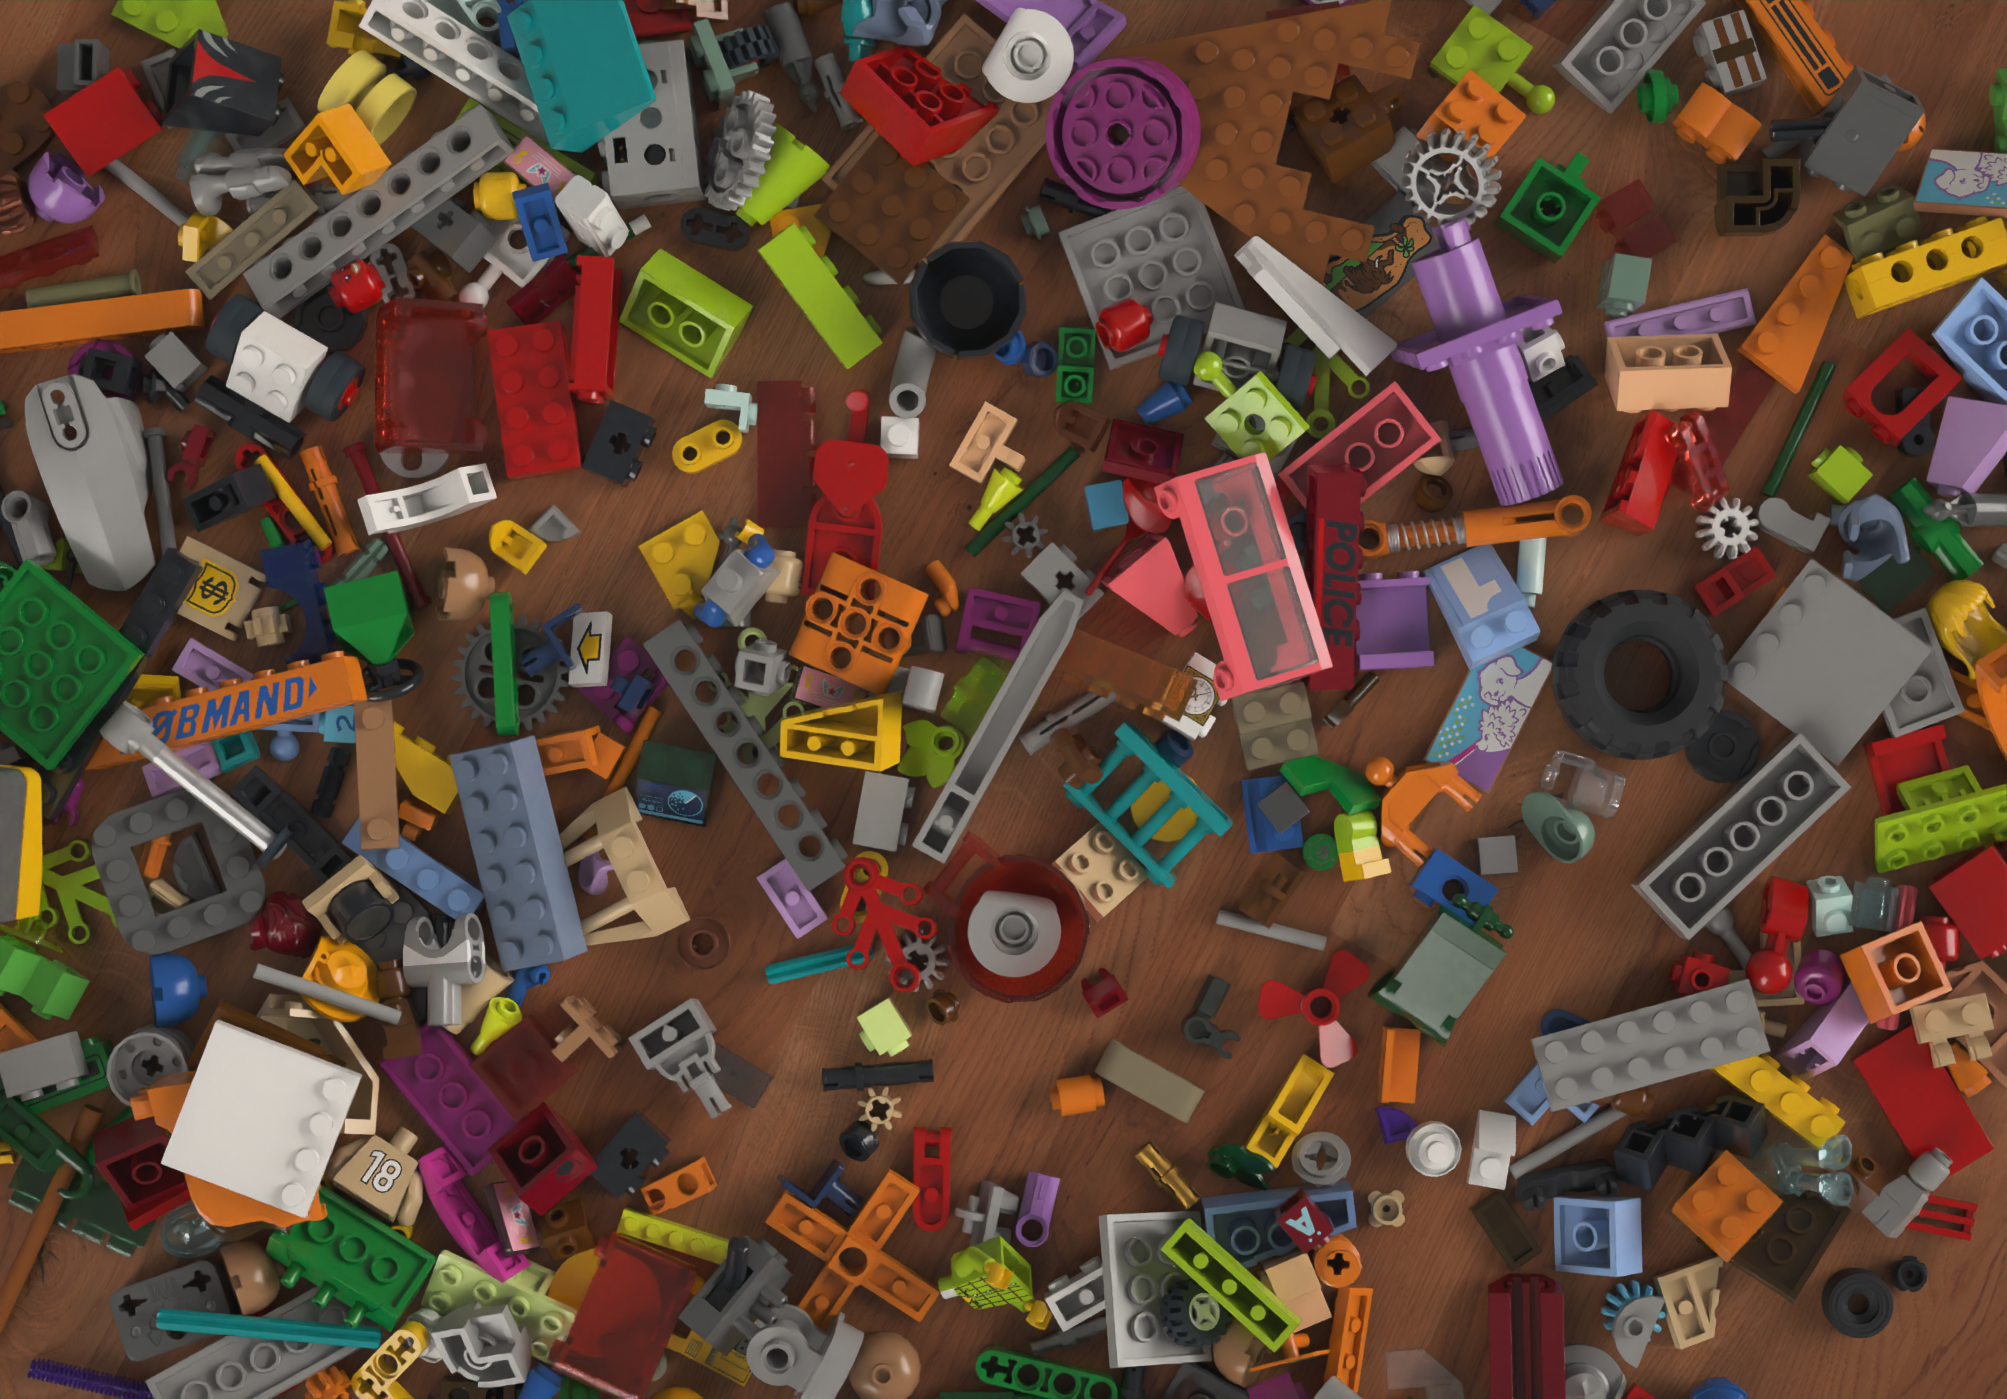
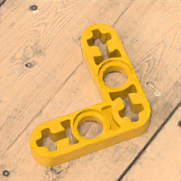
(382, 1374)

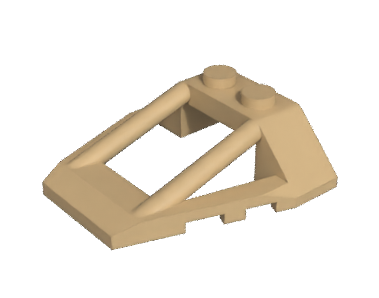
(634, 867)

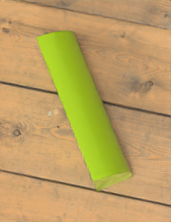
(1231, 1284)

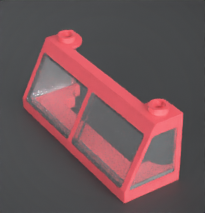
(1248, 575)

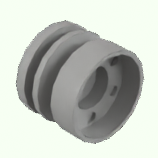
(130, 1065)

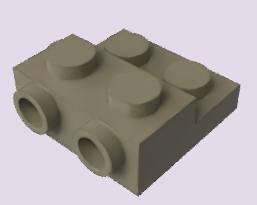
(1274, 725)

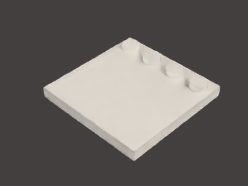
(261, 1118)

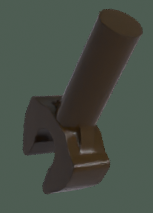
(1350, 700)

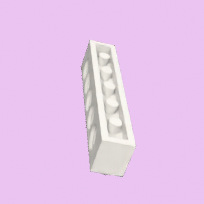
(457, 57)

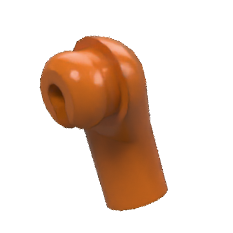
(946, 585)

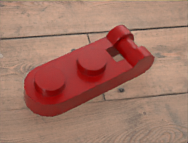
(932, 1176)

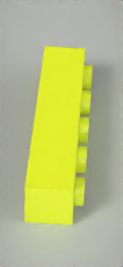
(673, 1235)

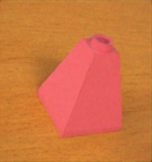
(1153, 584)

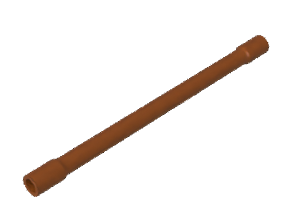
(81, 1138)

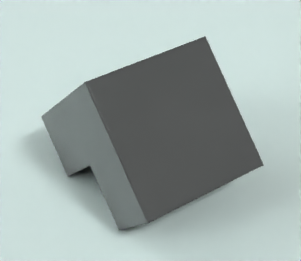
(80, 64)

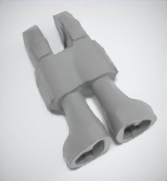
(243, 174)

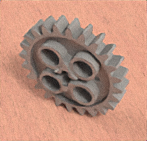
(739, 150)

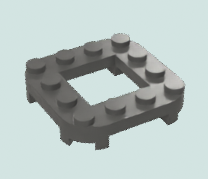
(126, 889)

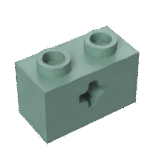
(1623, 284)

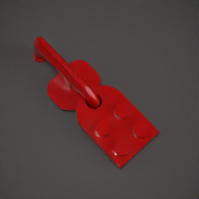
(850, 478)

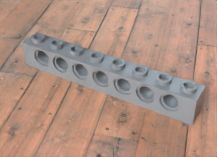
(397, 211)

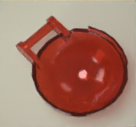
(1019, 875)

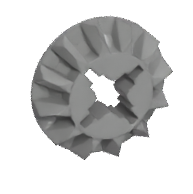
(1308, 1149)

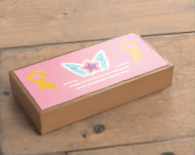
(538, 166)

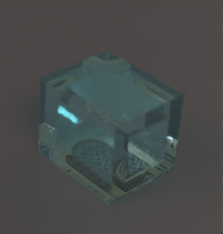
(1874, 904)

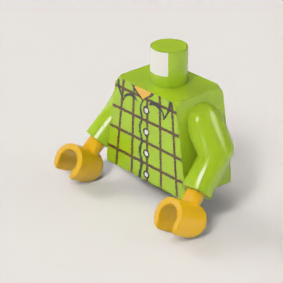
(992, 1277)

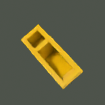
(1289, 1110)

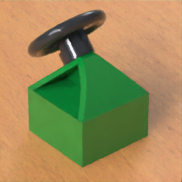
(374, 625)

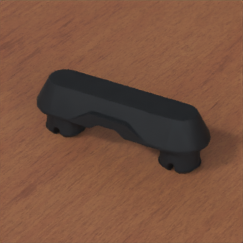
(1538, 1186)

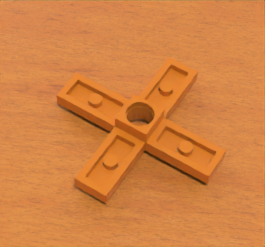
(867, 1232)

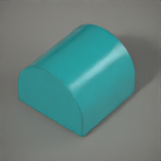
(236, 751)

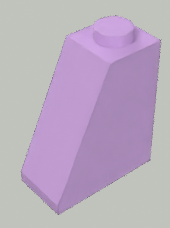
(1967, 445)
(1824, 1036)

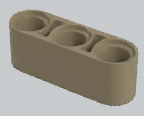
(1149, 1081)

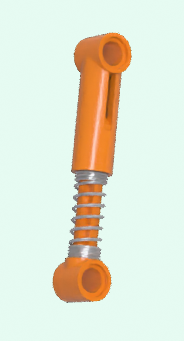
(1481, 527)

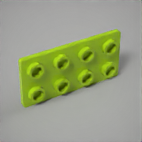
(1940, 818)

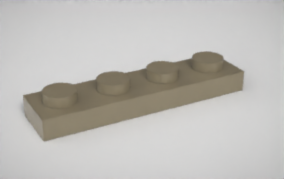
(253, 238)

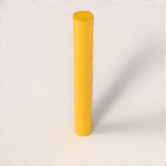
(294, 504)

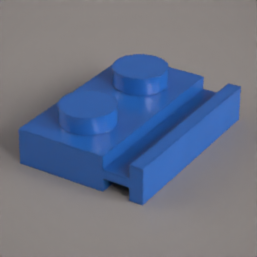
(1260, 831)

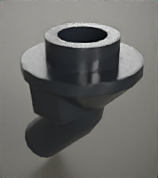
(154, 387)

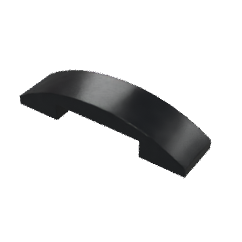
(278, 808)

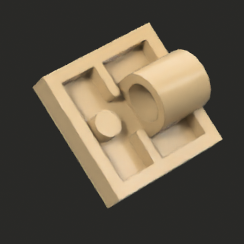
(1101, 870)

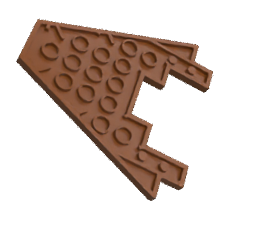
(1243, 100)

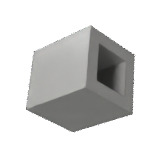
(176, 361)

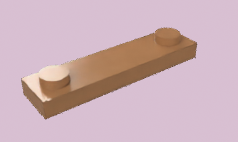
(376, 775)

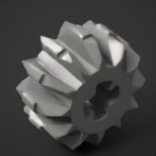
(923, 948)

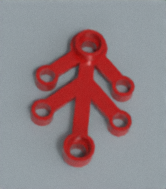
(879, 919)

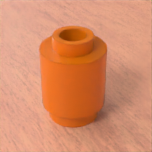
(1077, 1095)

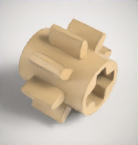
(268, 626)
(876, 1118)

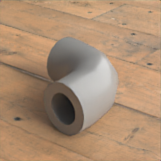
(911, 375)

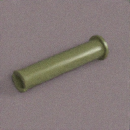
(85, 290)

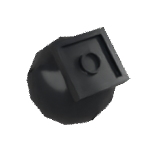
(967, 299)

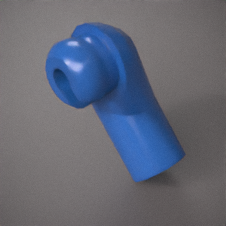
(525, 979)

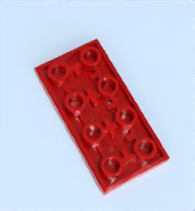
(1921, 1100)

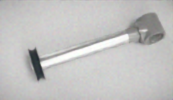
(132, 732)

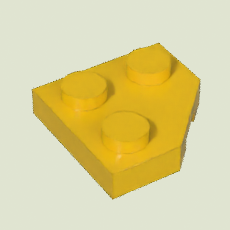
(683, 557)

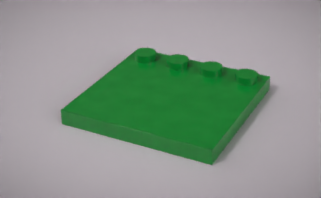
(54, 664)

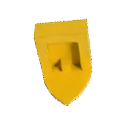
(201, 234)
(515, 545)

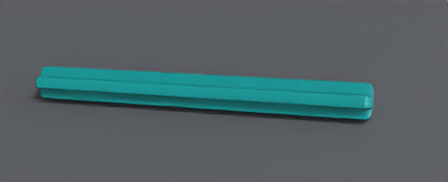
(268, 1328)

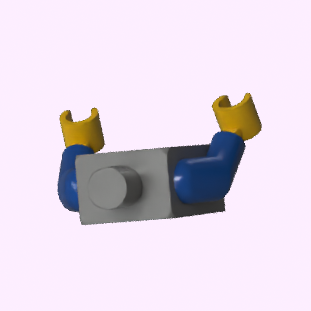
(736, 583)

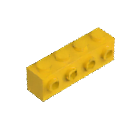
(1783, 1098)

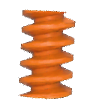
(1344, 1270)

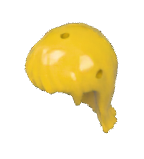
(1964, 622)

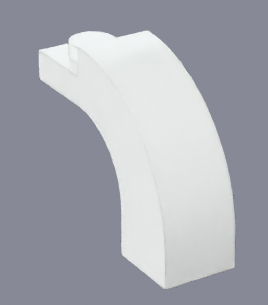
(428, 502)

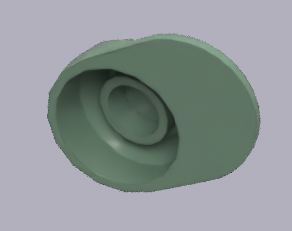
(1560, 830)

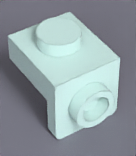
(727, 398)
(1830, 905)

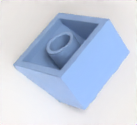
(1598, 1235)

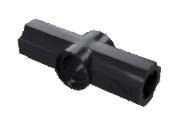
(250, 418)

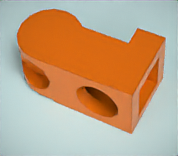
(679, 1186)

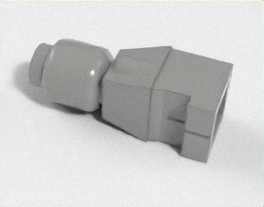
(1907, 1194)

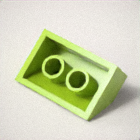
(685, 312)

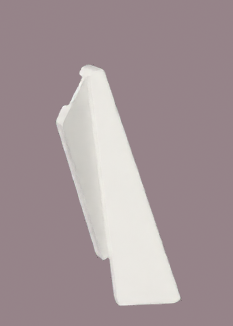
(1314, 308)

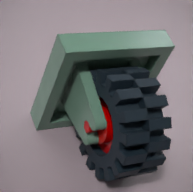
(729, 57)

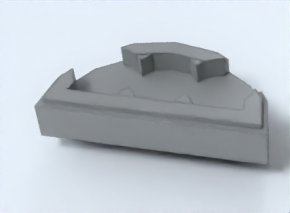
(1634, 1326)

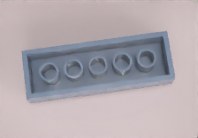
(518, 853)

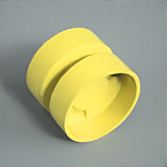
(377, 99)

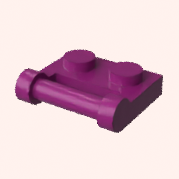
(999, 614)
(626, 662)

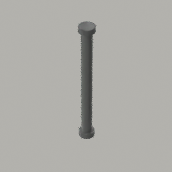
(161, 487)

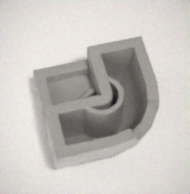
(484, 1345)

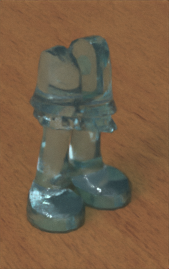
(1787, 1172)

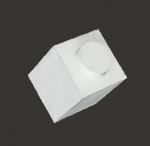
(900, 437)

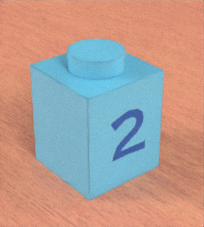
(338, 725)

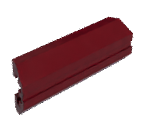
(1526, 1337)

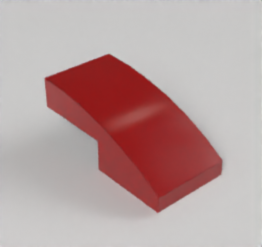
(1735, 581)

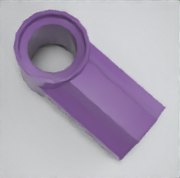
(1037, 1204)

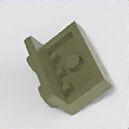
(1879, 222)

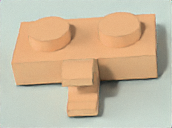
(986, 443)

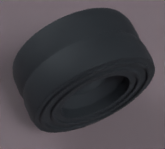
(1875, 1314)

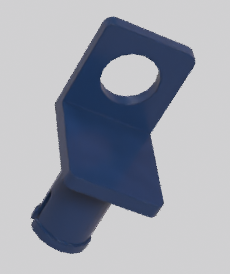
(552, 648)
(827, 1188)

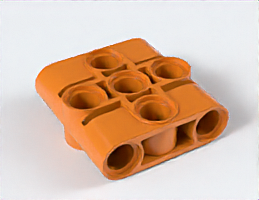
(822, 649)

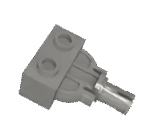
(680, 1048)

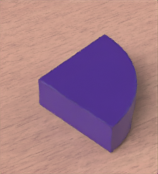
(1394, 1124)

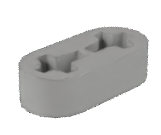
(400, 268)

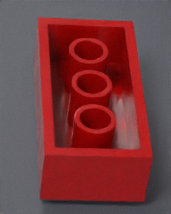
(534, 400)

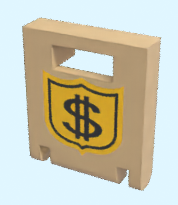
(220, 591)

